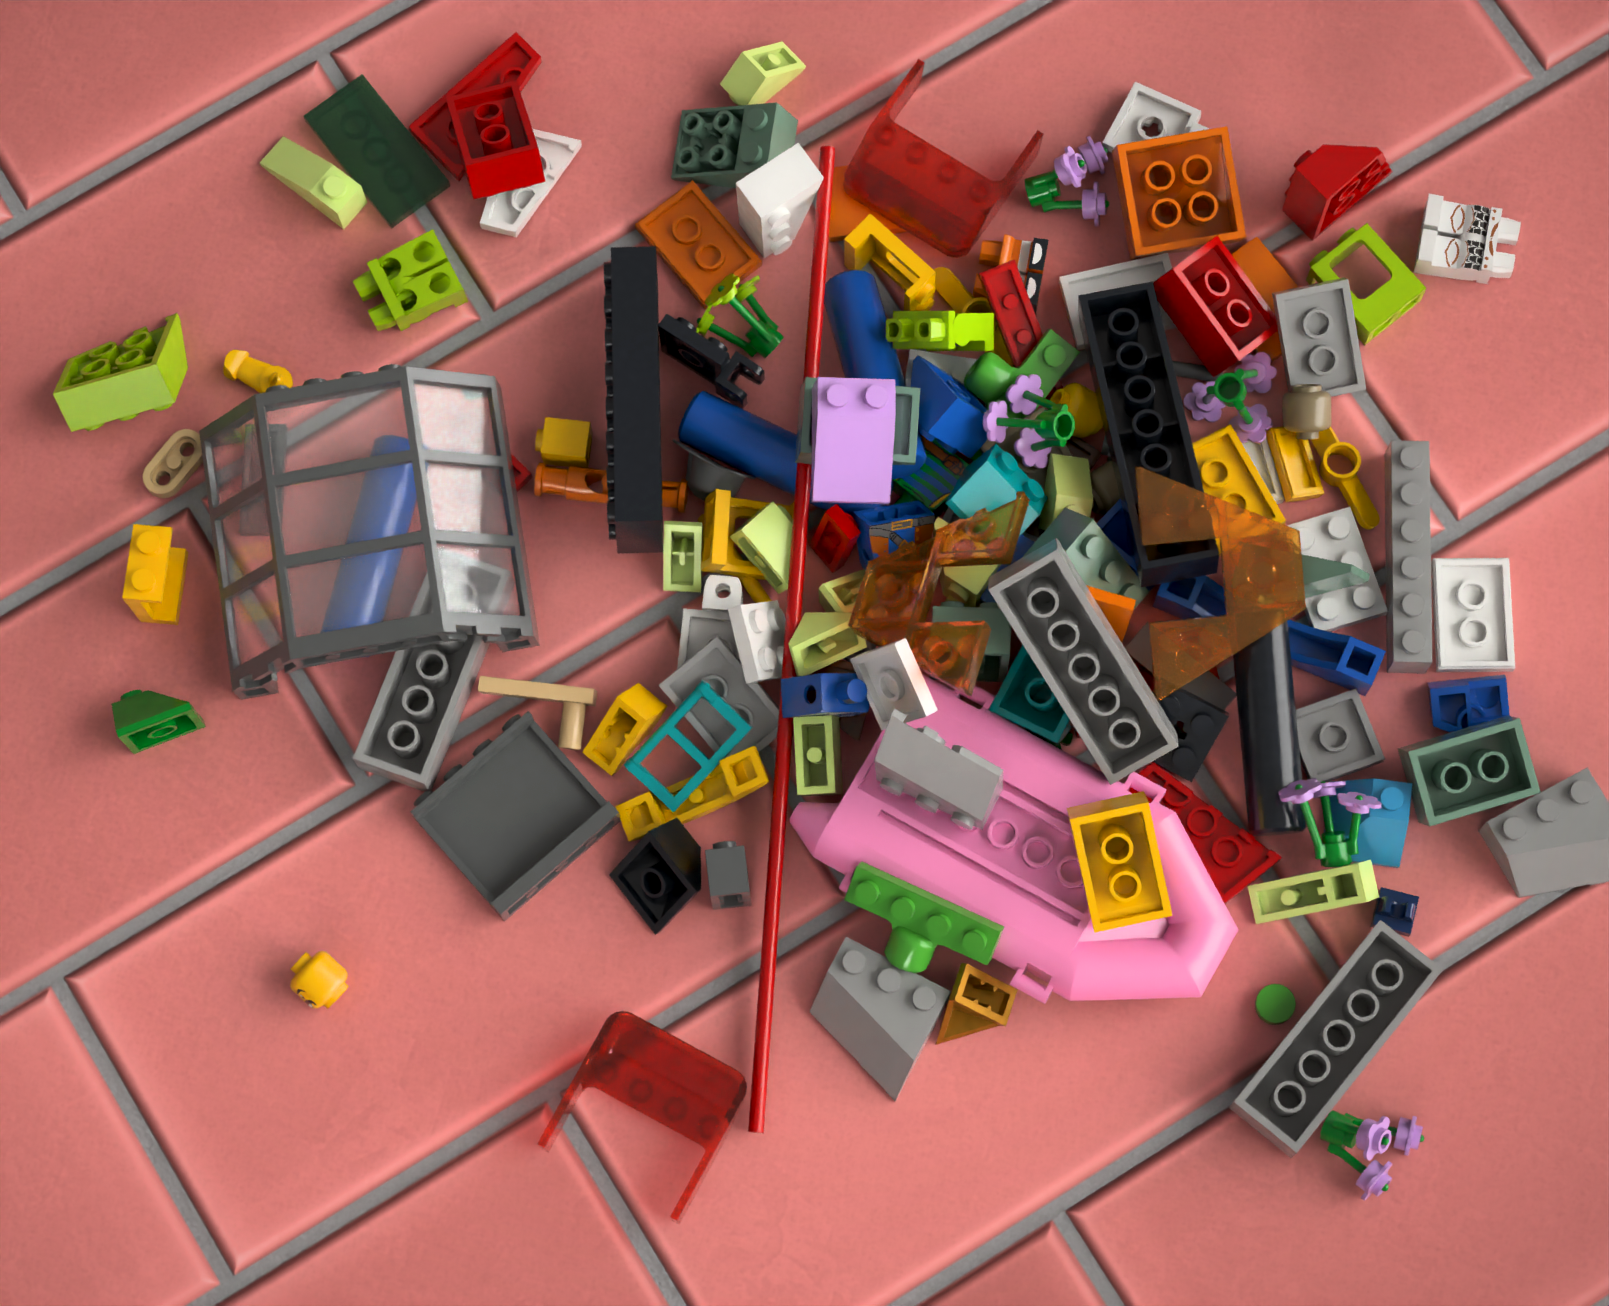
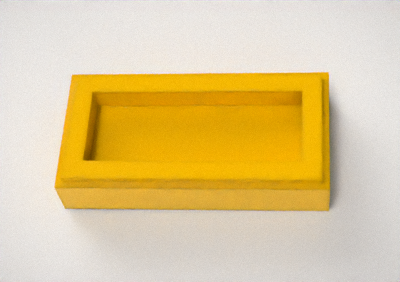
(1294, 465)

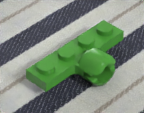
(992, 375)
(921, 920)

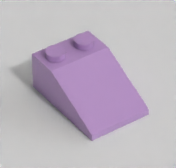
(852, 439)

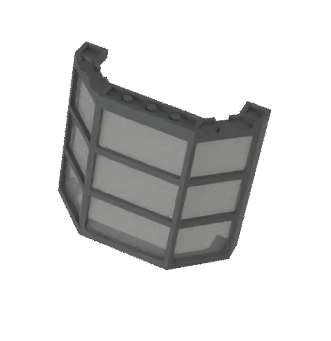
(365, 521)

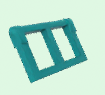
(668, 727)

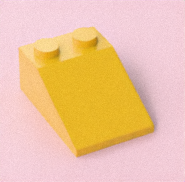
(1119, 861)

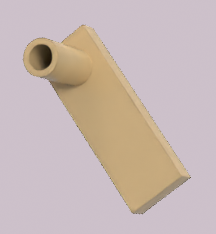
(573, 699)

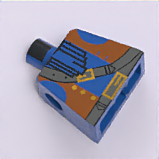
(890, 527)

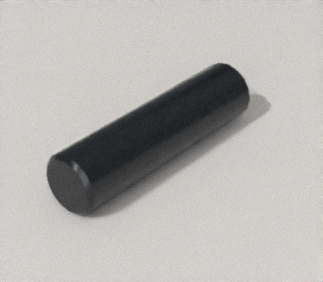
(1268, 733)

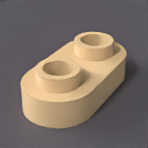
(172, 463)

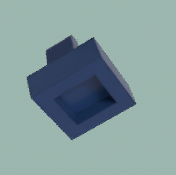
(1395, 910)

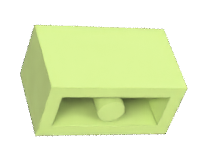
(818, 755)

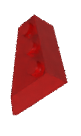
(1331, 184)

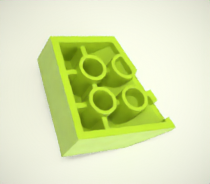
(124, 378)

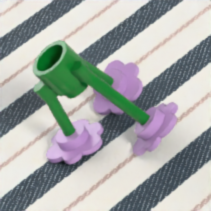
(1230, 391)
(1334, 848)

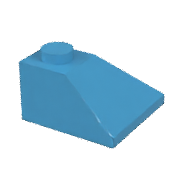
(1382, 829)

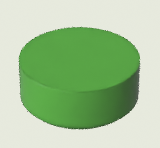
(1275, 1004)

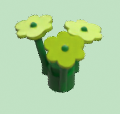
(762, 335)

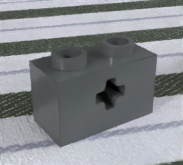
(728, 875)

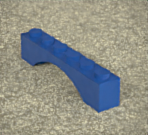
(1316, 651)

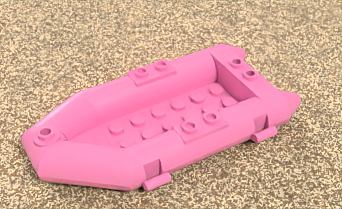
(1026, 864)

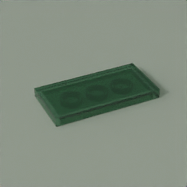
(377, 151)

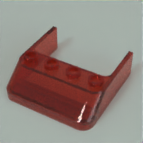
(924, 186)
(664, 1082)

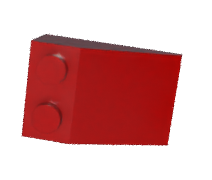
(495, 139)

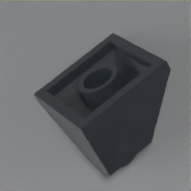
(661, 873)

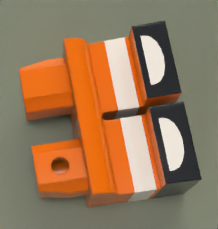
(1029, 259)

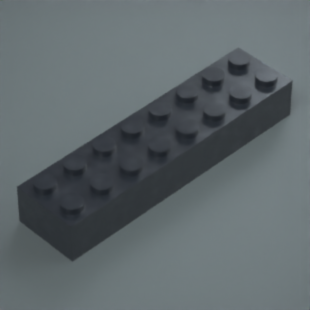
(633, 400)
(1142, 418)

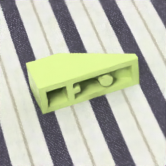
(316, 181)
(1313, 892)

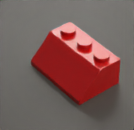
(1215, 306)

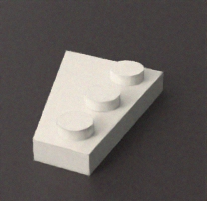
(512, 209)

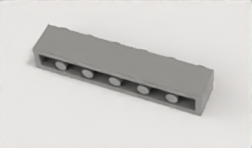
(1408, 557)

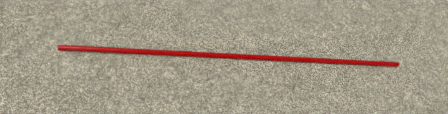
(793, 618)

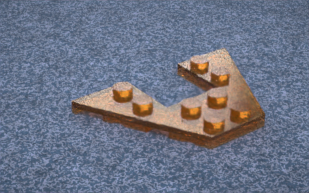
(1258, 570)
(902, 586)

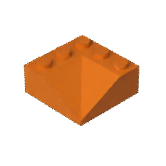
(1178, 192)

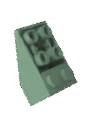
(730, 142)

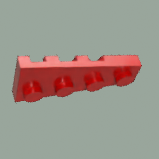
(434, 128)
(1226, 850)

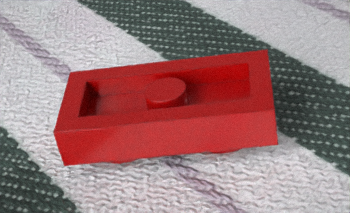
(835, 537)

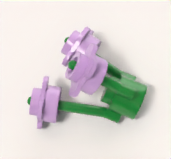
(1071, 169)
(1372, 1138)

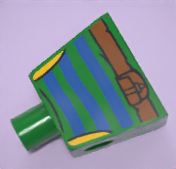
(933, 480)

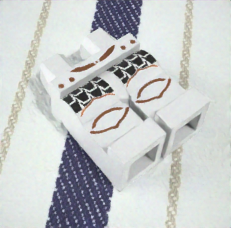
(1463, 240)

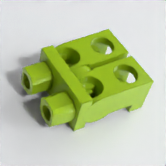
(413, 282)
(941, 331)

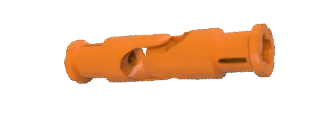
(575, 485)

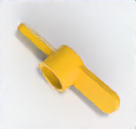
(963, 302)
(1349, 483)

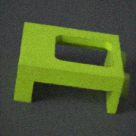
(1388, 301)

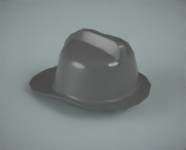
(707, 475)

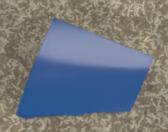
(1467, 701)

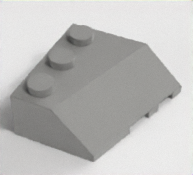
(936, 775)
(1553, 838)
(878, 1012)

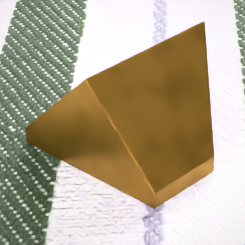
(975, 1004)

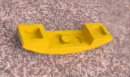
(727, 783)

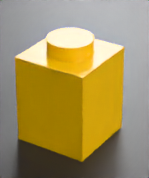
(565, 442)

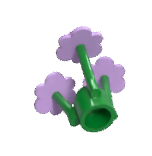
(1048, 429)

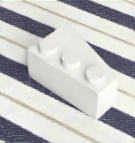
(777, 199)

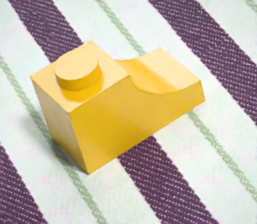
(624, 728)

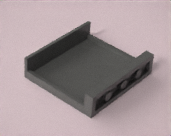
(514, 815)

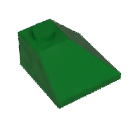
(152, 719)

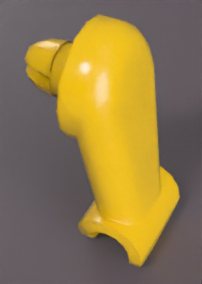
(255, 372)

